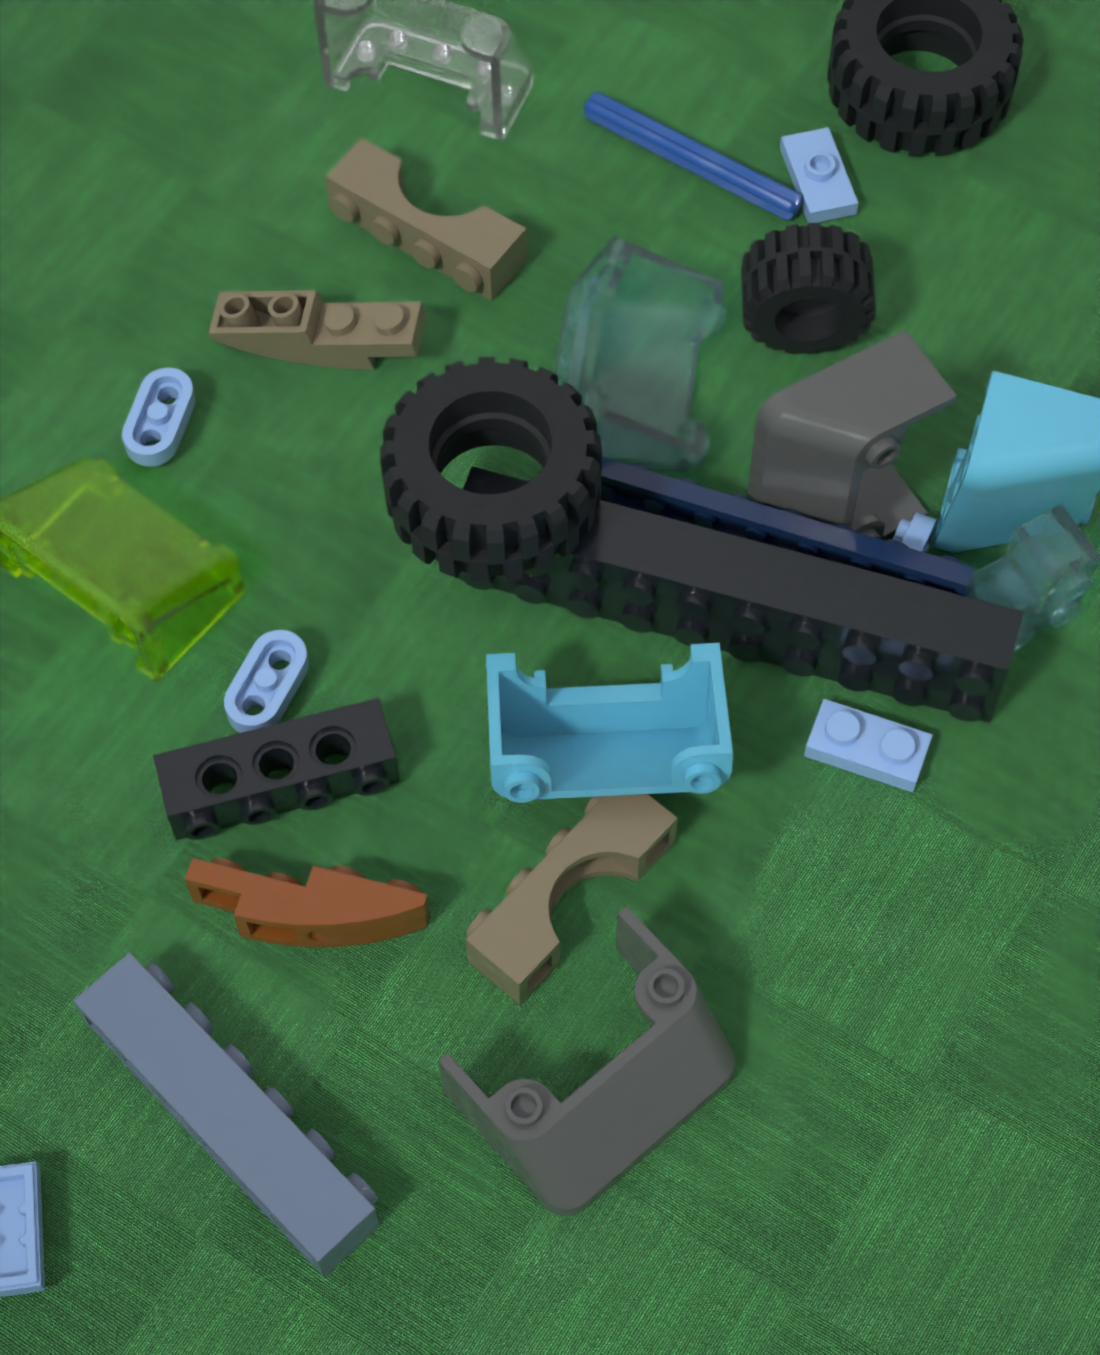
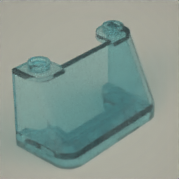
(634, 351)

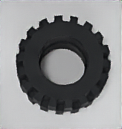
(808, 289)

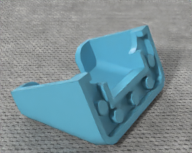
(1024, 458)
(609, 736)

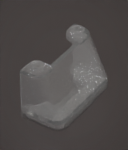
(431, 40)

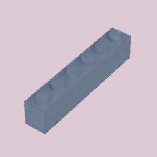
(229, 1114)

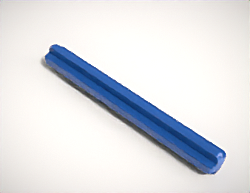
(693, 156)

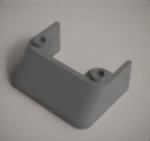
(834, 435)
(627, 1108)

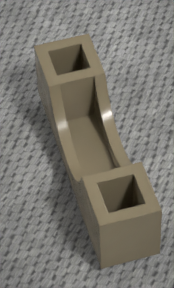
(472, 248)
(614, 838)

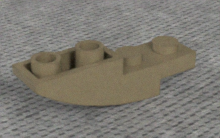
(306, 331)

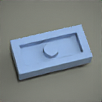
(868, 745)

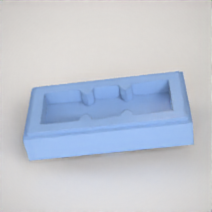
(818, 175)
(21, 1230)

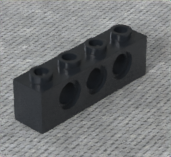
(249, 757)

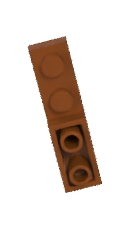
(331, 910)

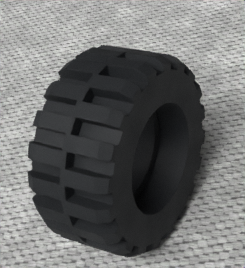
(918, 107)
(477, 409)

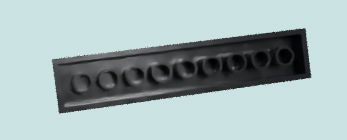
(776, 607)

